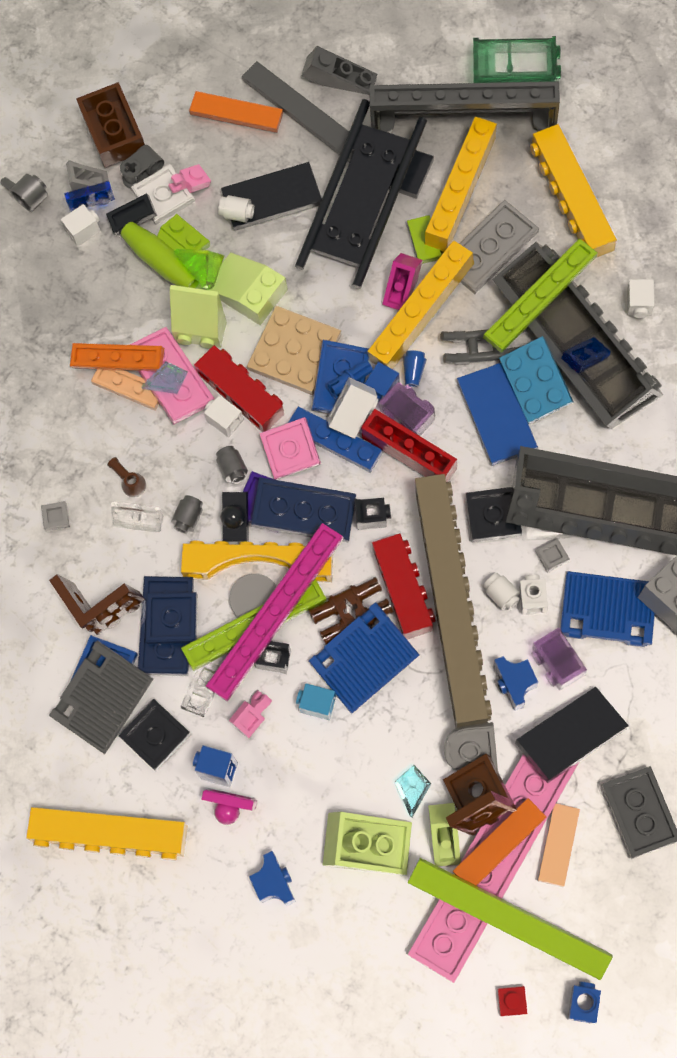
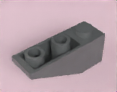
(337, 72)

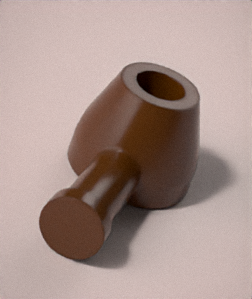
(130, 490)

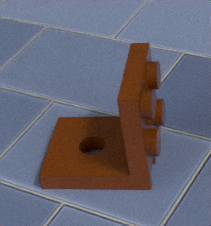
(102, 615)
(481, 810)

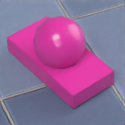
(228, 805)

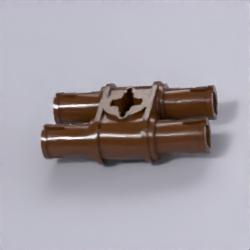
(337, 605)

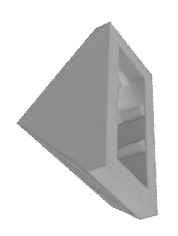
(84, 176)

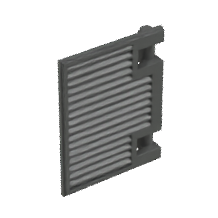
(101, 697)

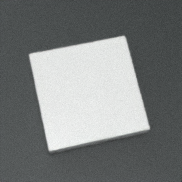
(163, 199)

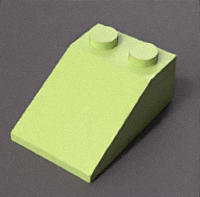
(249, 287)
(197, 316)
(367, 843)

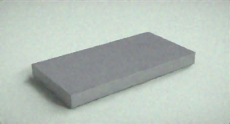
(496, 243)

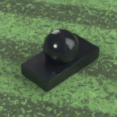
(235, 516)

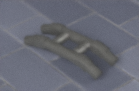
(473, 356)

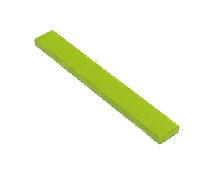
(510, 919)

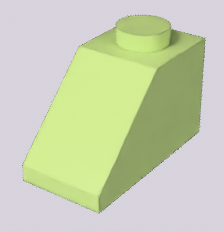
(444, 838)

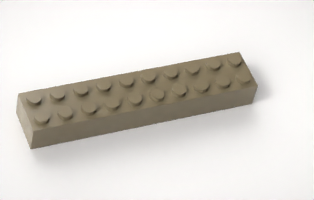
(450, 600)

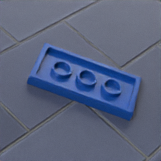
(496, 413)

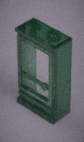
(516, 60)

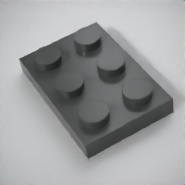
(640, 812)

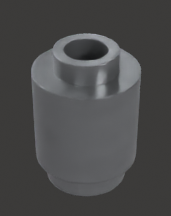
(231, 464)
(187, 514)

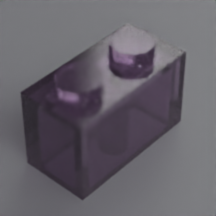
(407, 409)
(558, 659)

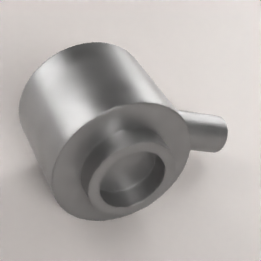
(27, 191)

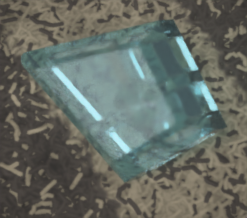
(166, 379)
(412, 788)

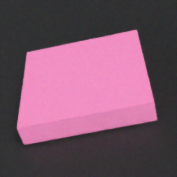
(290, 448)

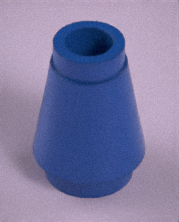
(414, 366)

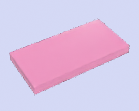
(193, 393)

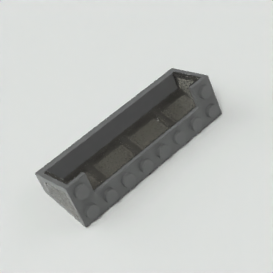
(594, 500)

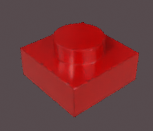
(512, 1001)

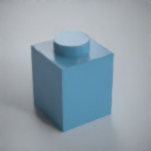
(316, 701)

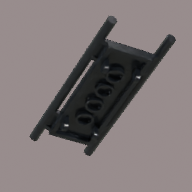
(363, 197)

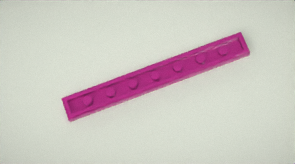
(274, 612)

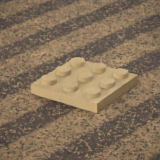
(291, 349)

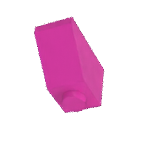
(402, 280)

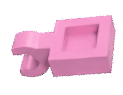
(191, 178)
(249, 716)

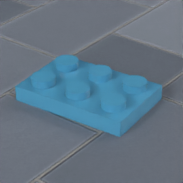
(536, 380)

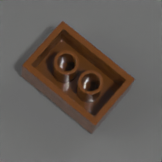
(110, 124)

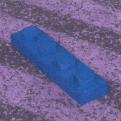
(350, 449)

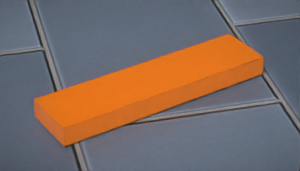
(236, 111)
(116, 357)
(500, 843)

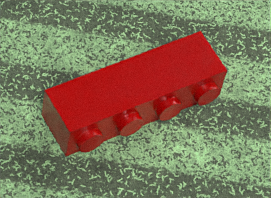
(239, 388)
(407, 446)
(403, 586)

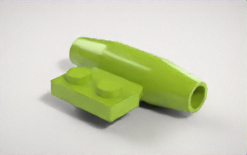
(159, 249)

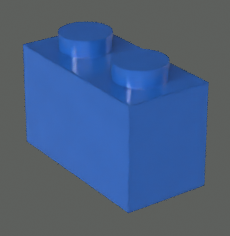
(215, 766)

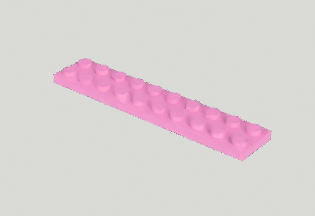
(452, 933)

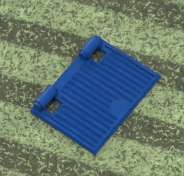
(607, 608)
(364, 658)

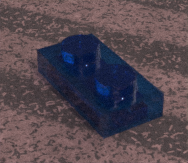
(90, 196)
(585, 355)

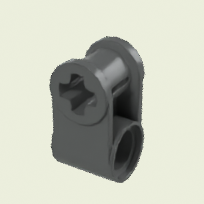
(140, 165)

